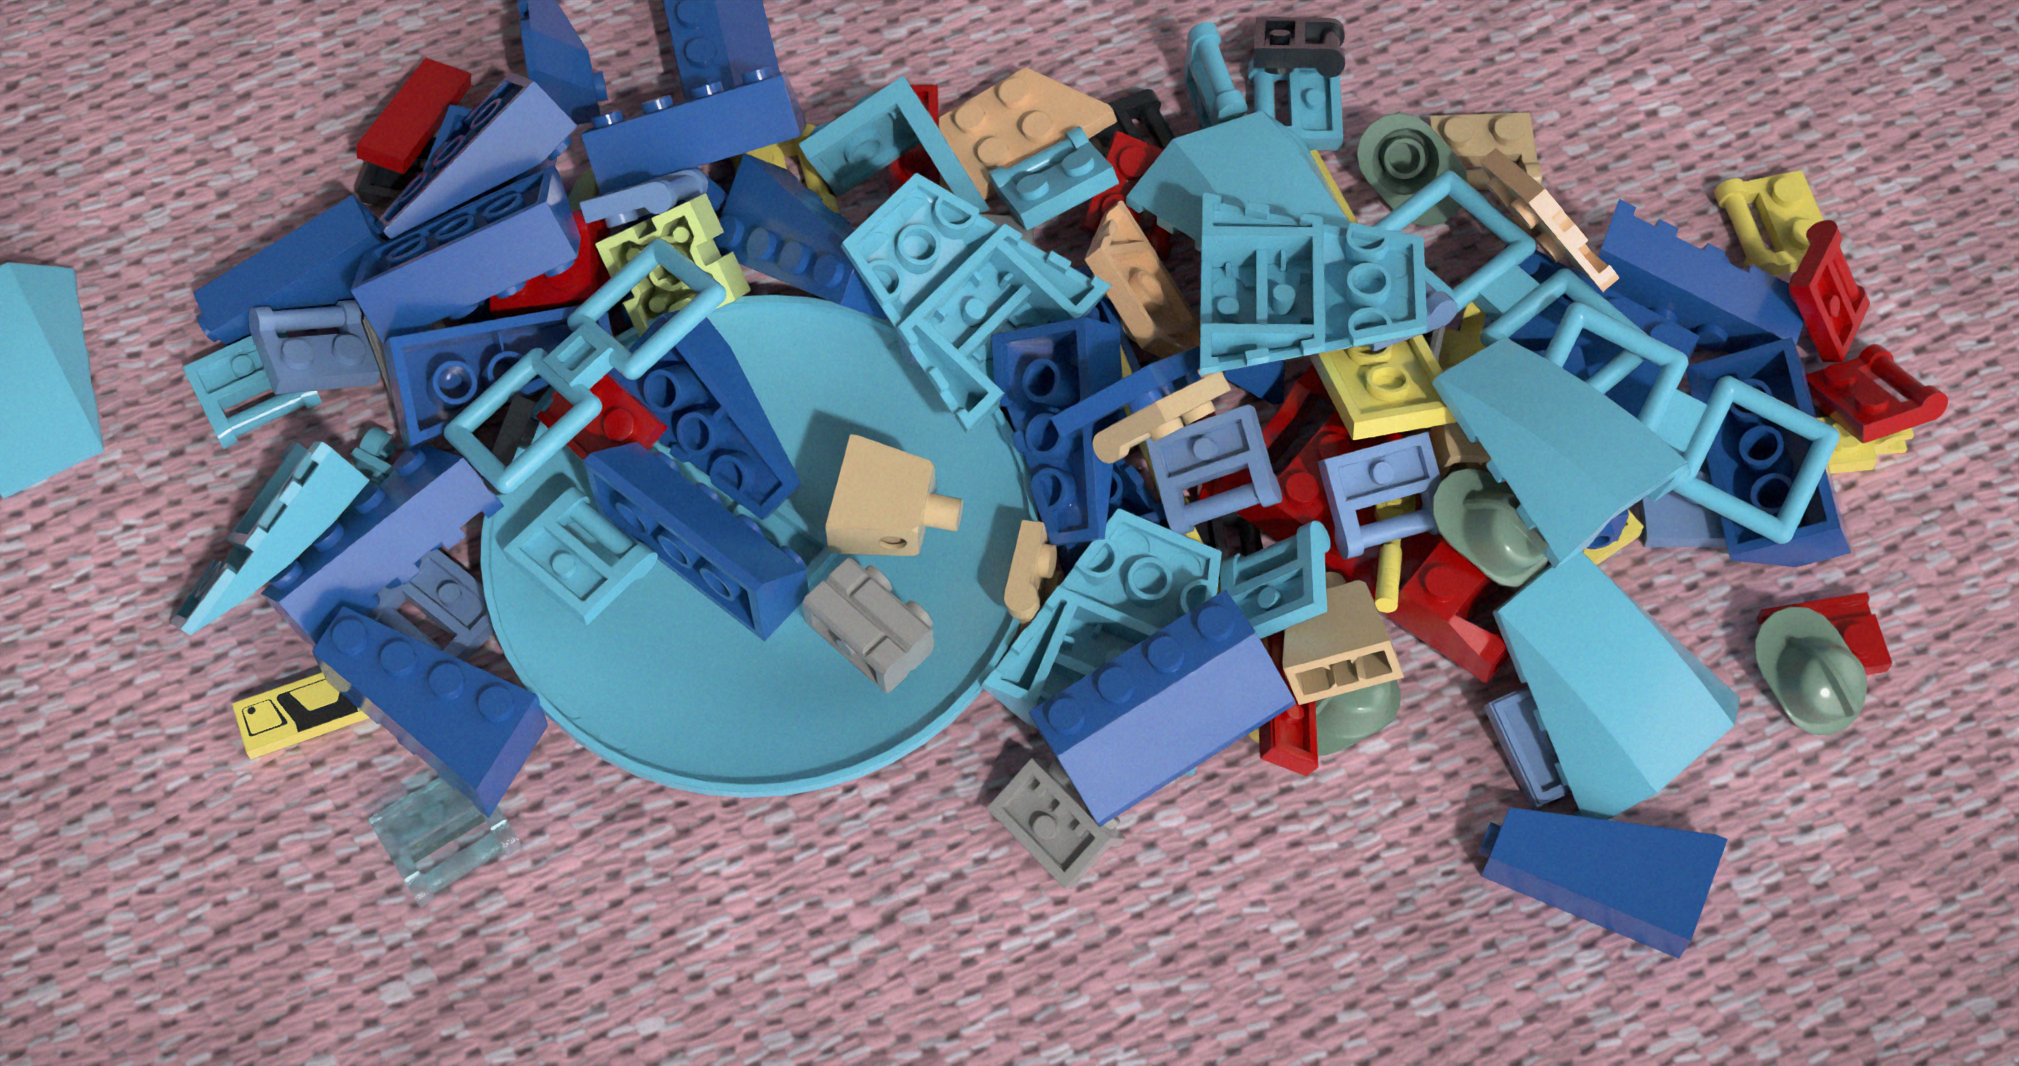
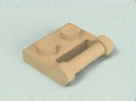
(1478, 134)
(1160, 418)
(1031, 574)

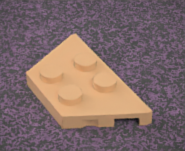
(1016, 122)
(1542, 216)
(1141, 288)

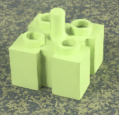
(689, 230)

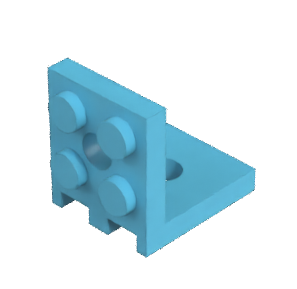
(878, 133)

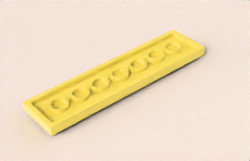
(1381, 388)

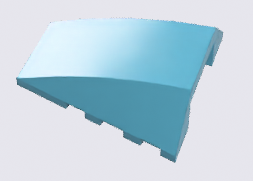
(1242, 162)
(955, 282)
(1301, 286)
(44, 377)
(1557, 444)
(283, 521)
(1103, 607)
(1610, 687)

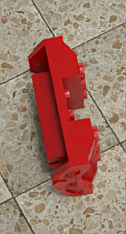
(1436, 582)

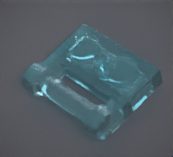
(430, 821)

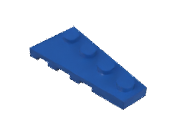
(1133, 391)

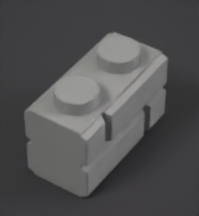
(869, 623)

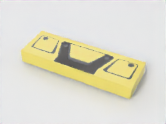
(293, 715)

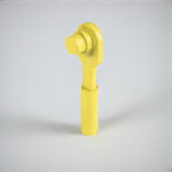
(1390, 555)

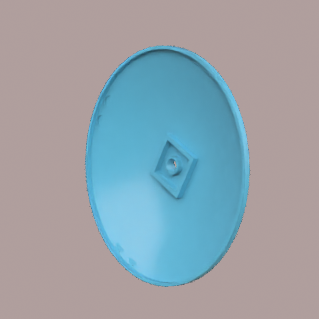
(691, 692)

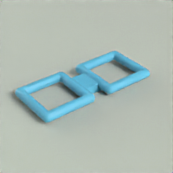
(1501, 285)
(581, 363)
(1693, 425)

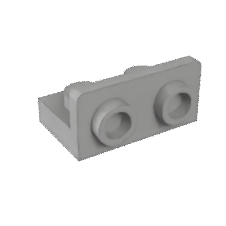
(1053, 821)

